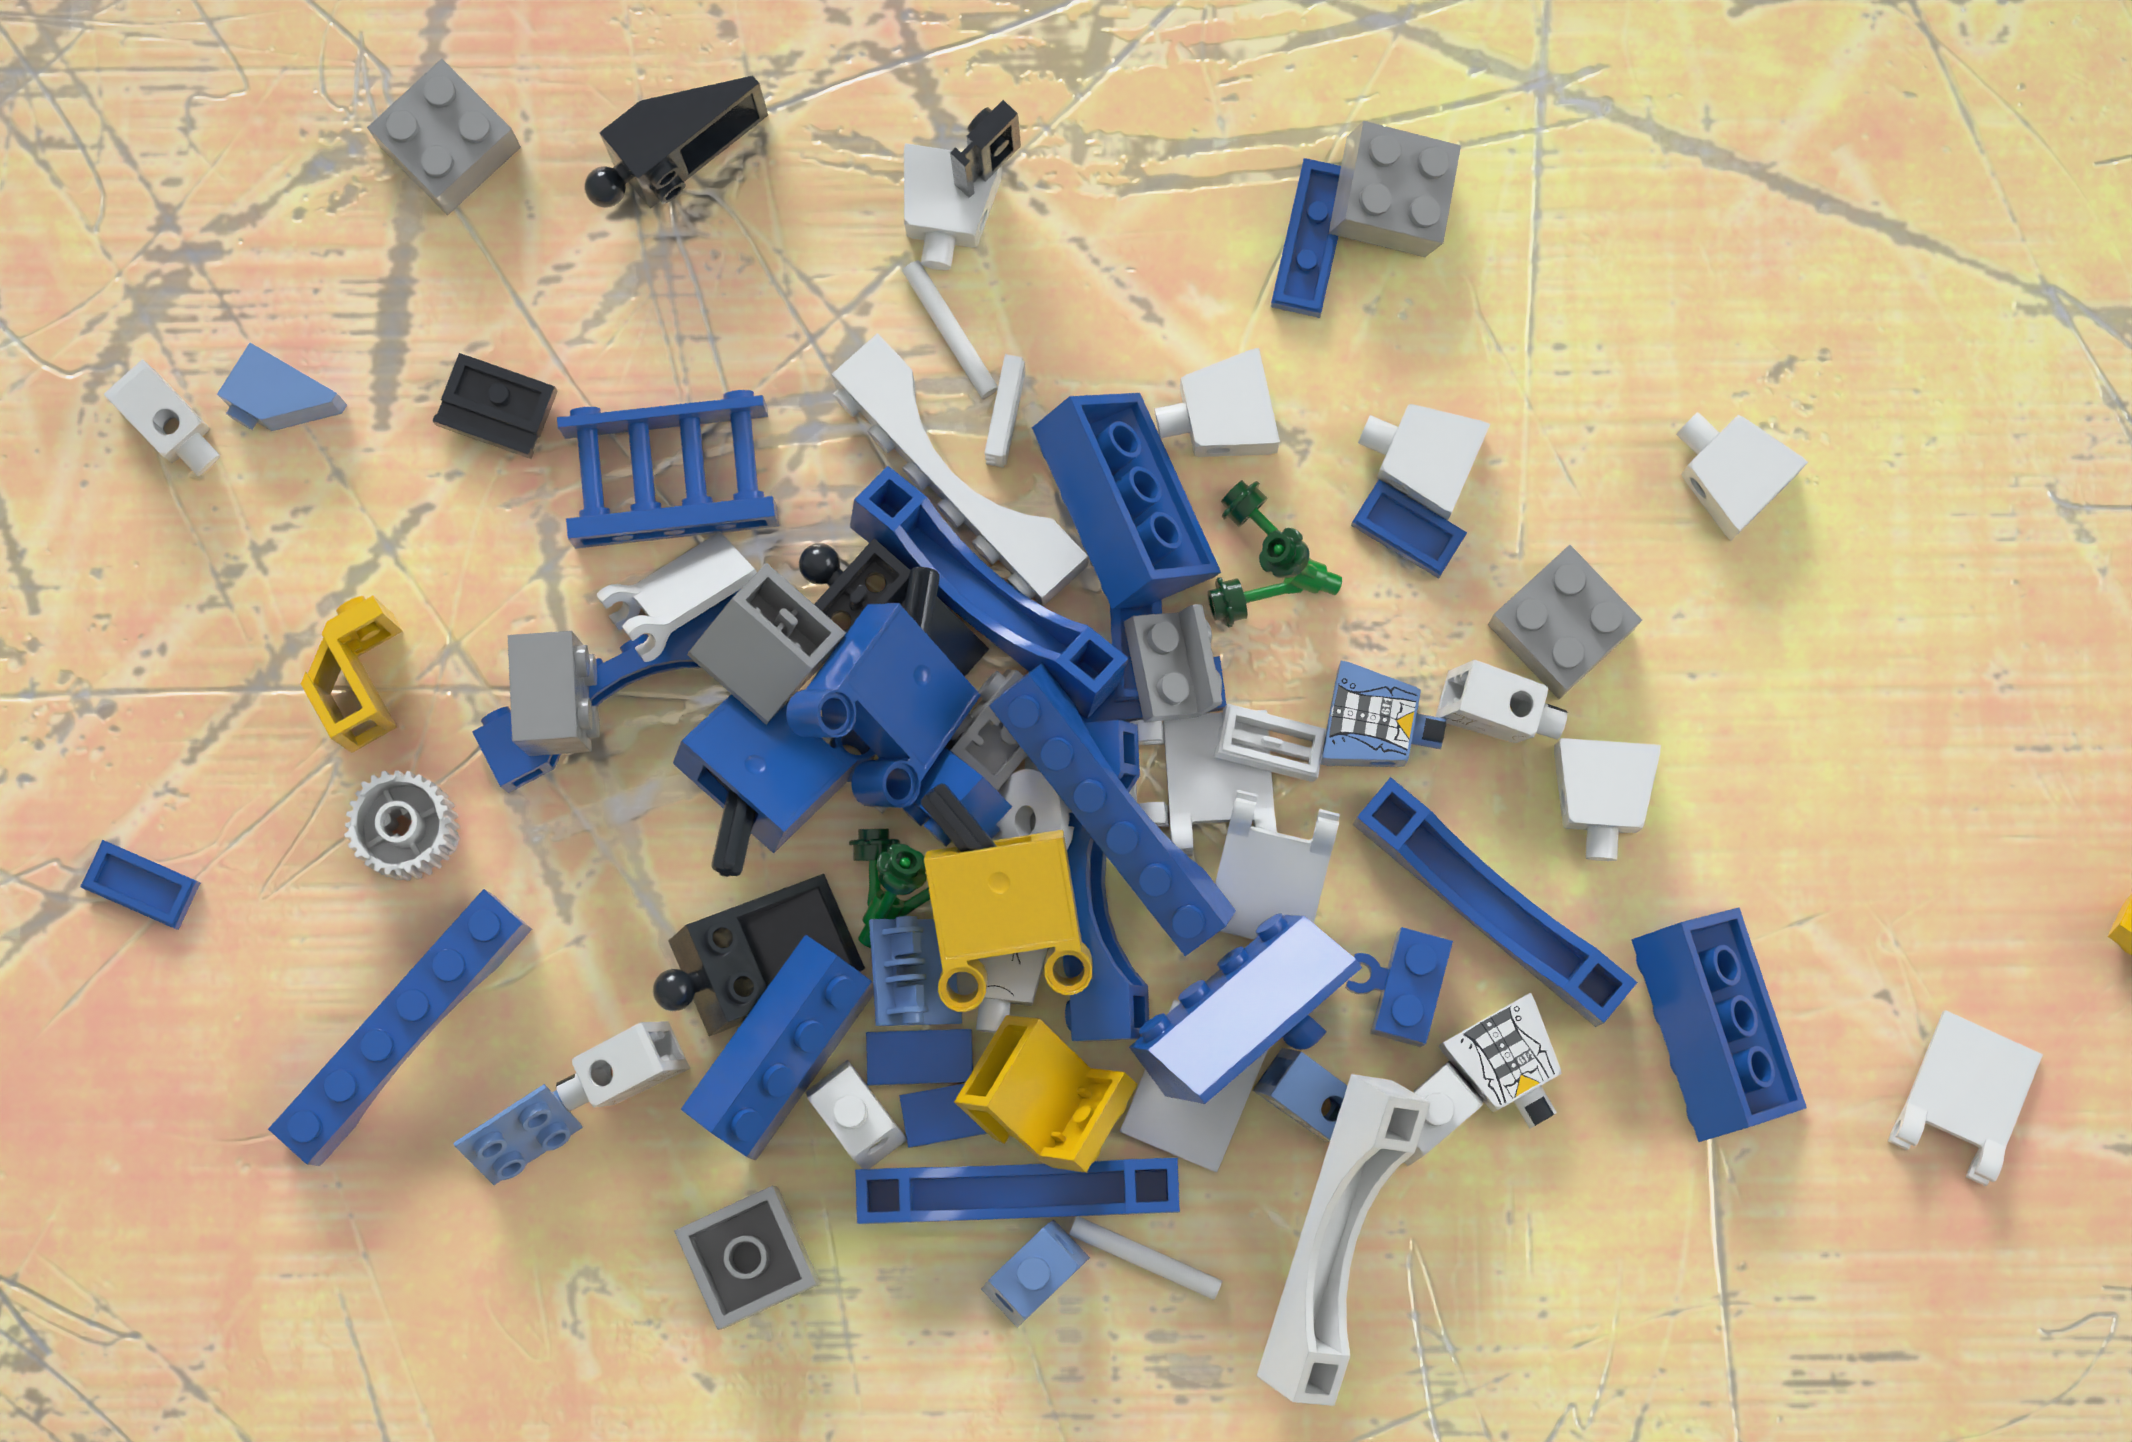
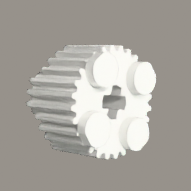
(375, 816)

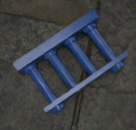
(698, 511)

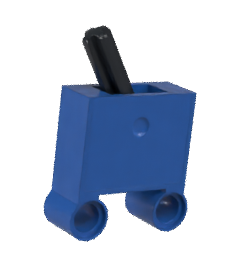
(892, 692)
(762, 776)

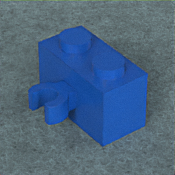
(969, 787)
(1406, 986)

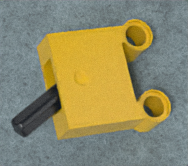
(999, 900)

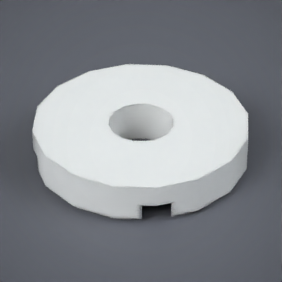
(1027, 793)

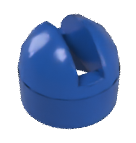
(1304, 1034)

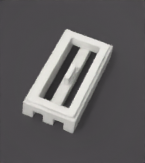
(1005, 411)
(1265, 761)

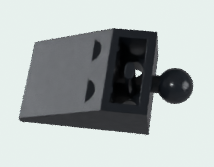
(672, 138)
(850, 596)
(739, 951)

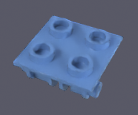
(908, 973)
(519, 1135)

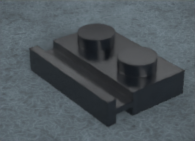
(990, 142)
(495, 405)

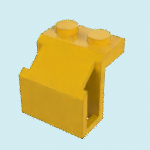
(354, 631)
(1044, 1095)

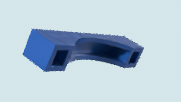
(1026, 631)
(515, 768)
(1157, 870)
(1515, 924)
(1117, 997)
(423, 998)
(1016, 1191)

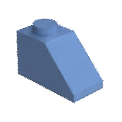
(275, 393)

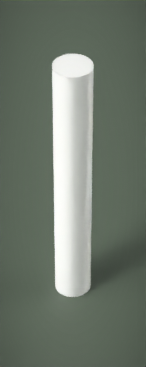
(950, 329)
(1145, 1257)

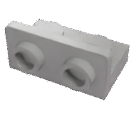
(1173, 664)
(983, 738)

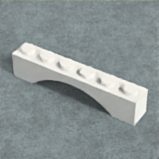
(1029, 546)
(1309, 1334)

